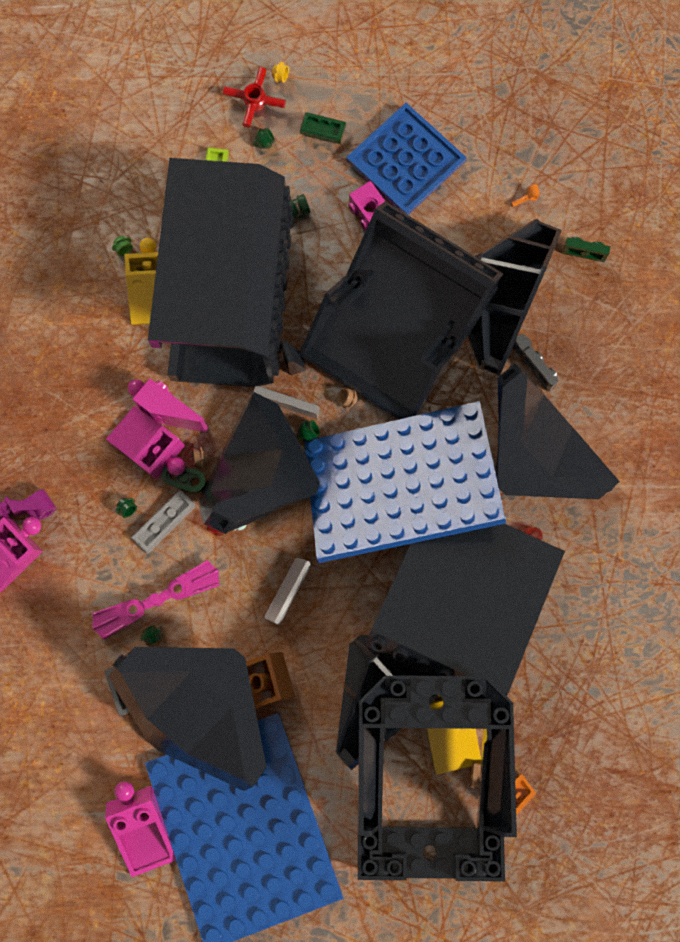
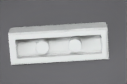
(288, 591)

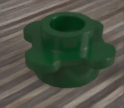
(151, 634)

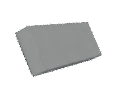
(290, 403)
(163, 521)

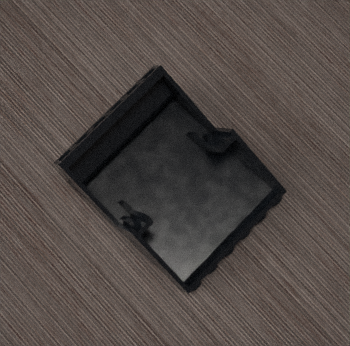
(399, 312)
(467, 603)

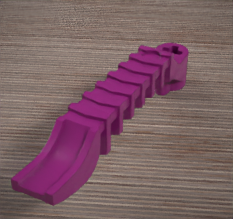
(36, 505)

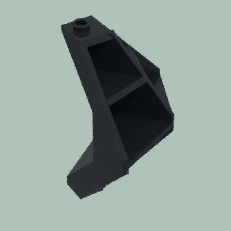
(523, 262)
(541, 449)
(257, 469)
(363, 672)
(195, 708)

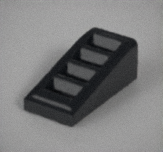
(292, 358)

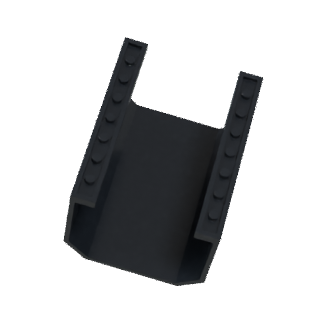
(222, 272)

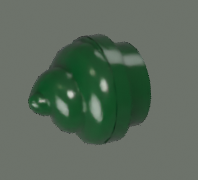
(263, 138)
(308, 430)

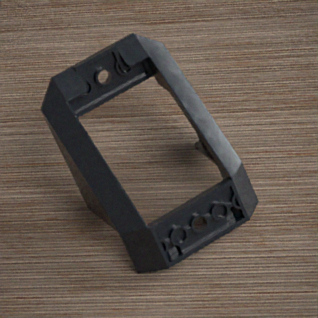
(460, 851)

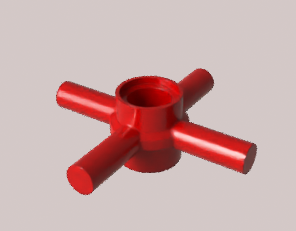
(251, 90)

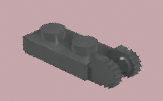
(535, 362)

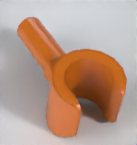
(532, 195)

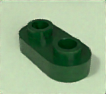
(185, 479)

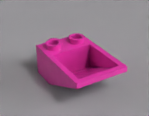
(163, 407)
(148, 444)
(12, 550)
(139, 829)

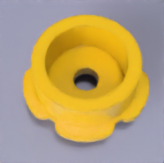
(280, 72)

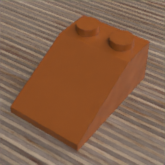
(269, 680)

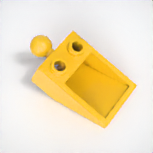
(141, 283)
(452, 747)

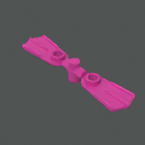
(115, 618)

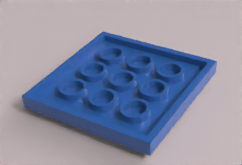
(406, 159)

